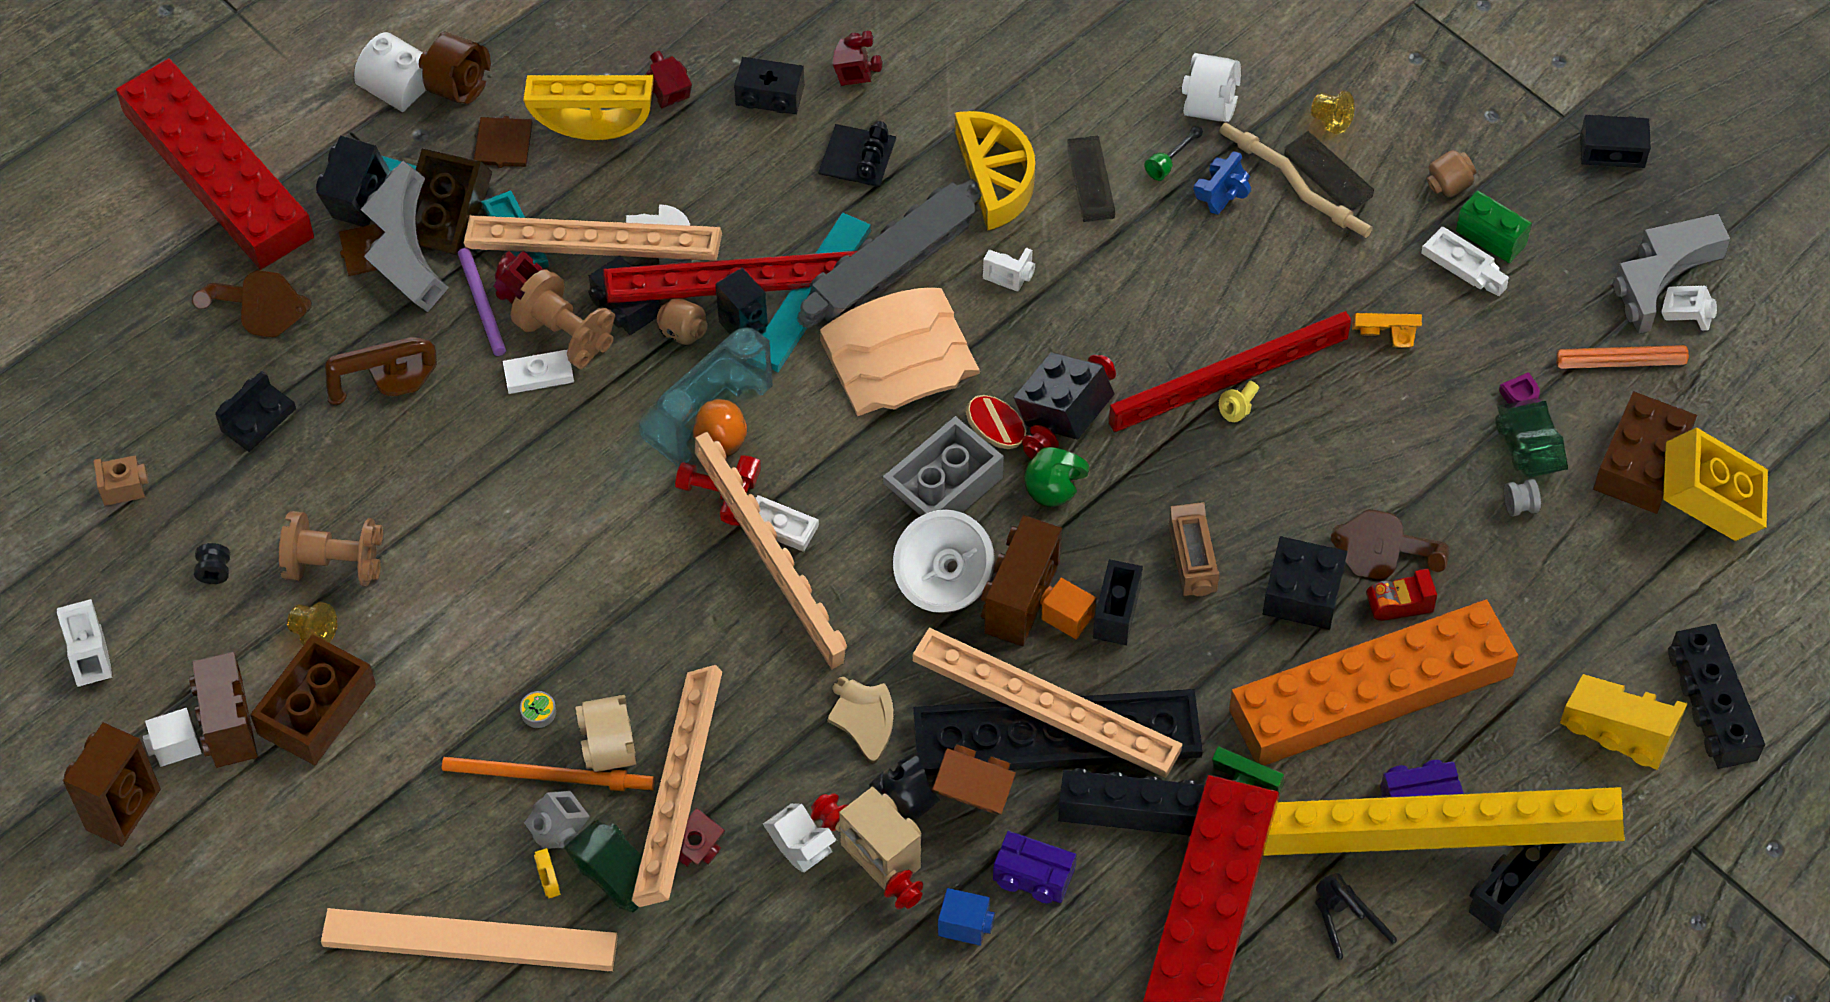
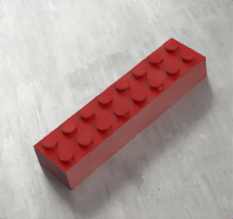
(215, 163)

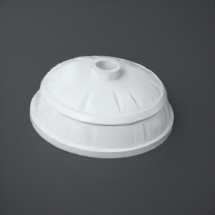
(927, 549)

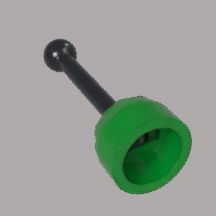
(1160, 164)

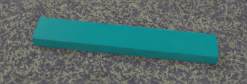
(784, 329)

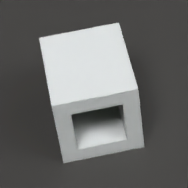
(171, 737)

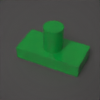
(1247, 771)

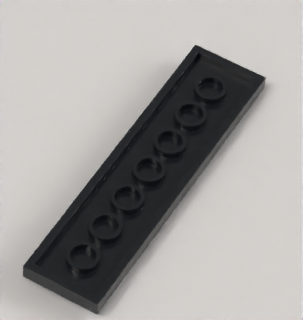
(1030, 743)

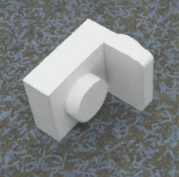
(1008, 271)
(1689, 304)

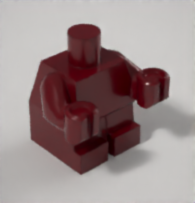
(852, 61)
(670, 79)
(512, 274)

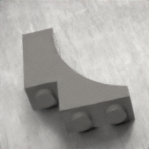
(398, 250)
(1663, 256)

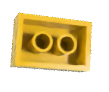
(1715, 484)

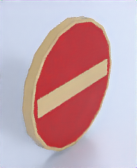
(995, 422)

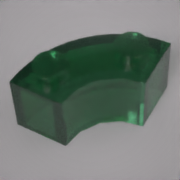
(1531, 437)
(608, 861)

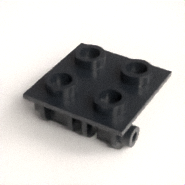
(858, 154)

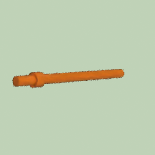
(616, 779)

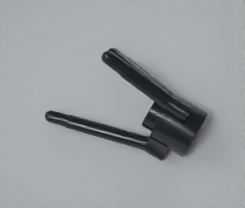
(1338, 896)

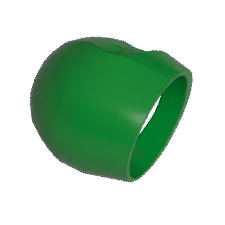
(1050, 474)

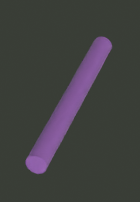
(481, 302)

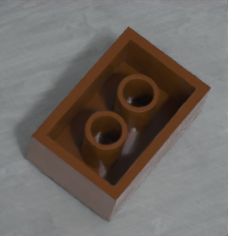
(1636, 456)
(1021, 580)
(313, 699)
(111, 783)

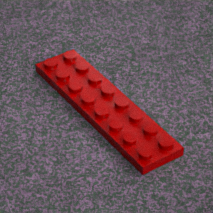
(1212, 893)

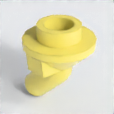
(1236, 404)

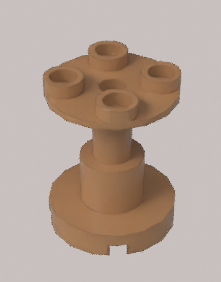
(545, 306)
(306, 546)

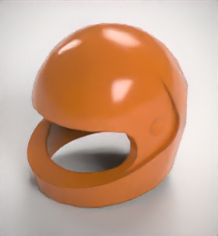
(723, 423)

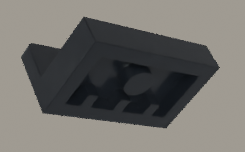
(254, 412)

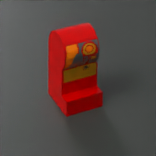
(1403, 596)

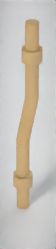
(1340, 215)

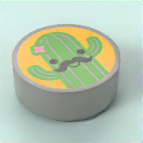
(537, 709)

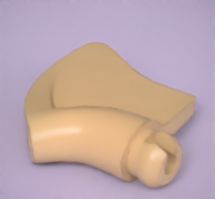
(864, 715)

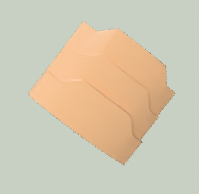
(898, 349)

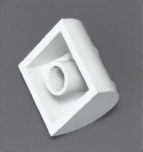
(390, 71)

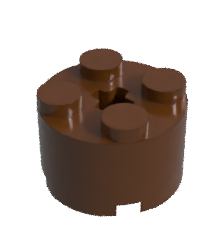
(455, 68)

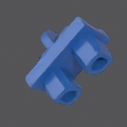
(1227, 182)

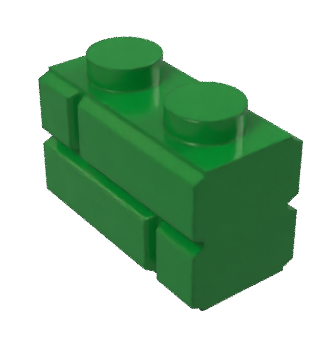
(1493, 226)

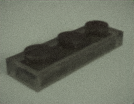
(1328, 171)
(1091, 178)

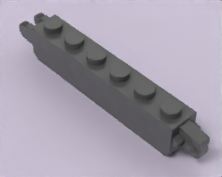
(891, 254)

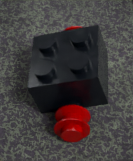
(1063, 398)

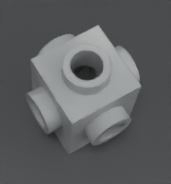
(556, 819)

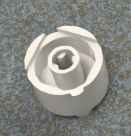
(1211, 87)

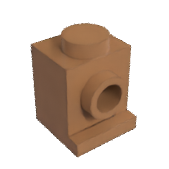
(120, 479)

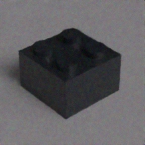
(351, 176)
(1304, 582)

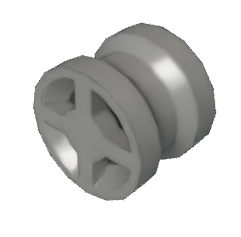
(1522, 497)

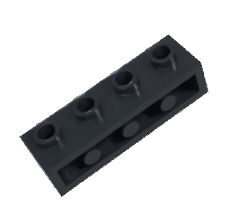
(1716, 696)
(1129, 801)
(1514, 882)

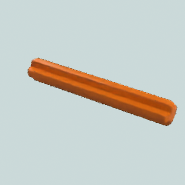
(1622, 356)

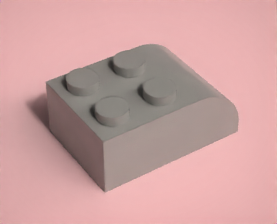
(946, 470)

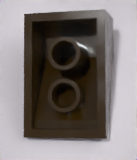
(448, 198)

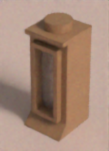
(1193, 549)

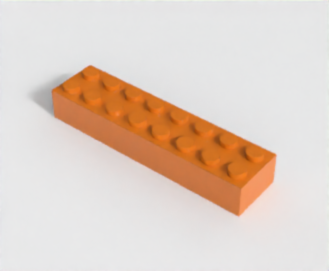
(1372, 683)

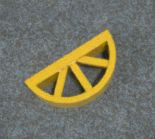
(558, 99)
(995, 129)

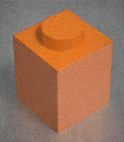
(1067, 608)

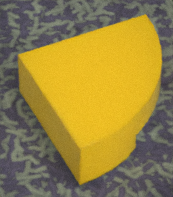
(546, 873)

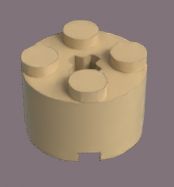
(608, 733)

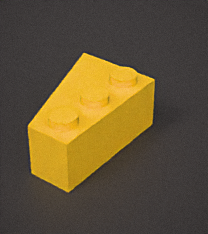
(1623, 720)

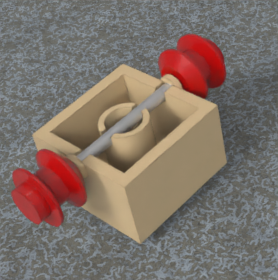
(877, 840)

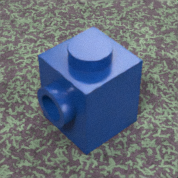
(965, 917)

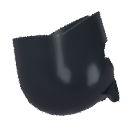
(907, 788)

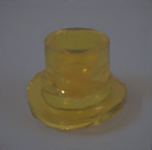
(1334, 110)
(315, 620)

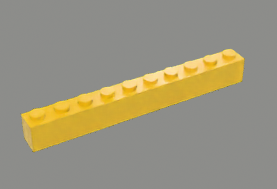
(1447, 821)

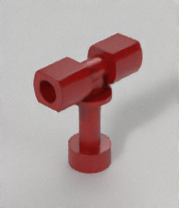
(688, 477)

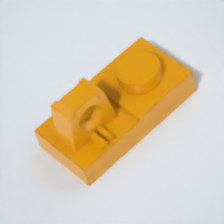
(1401, 326)

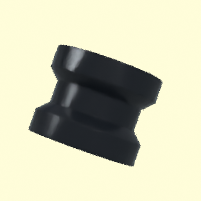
(212, 563)

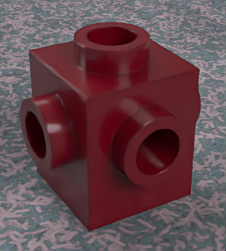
(710, 833)

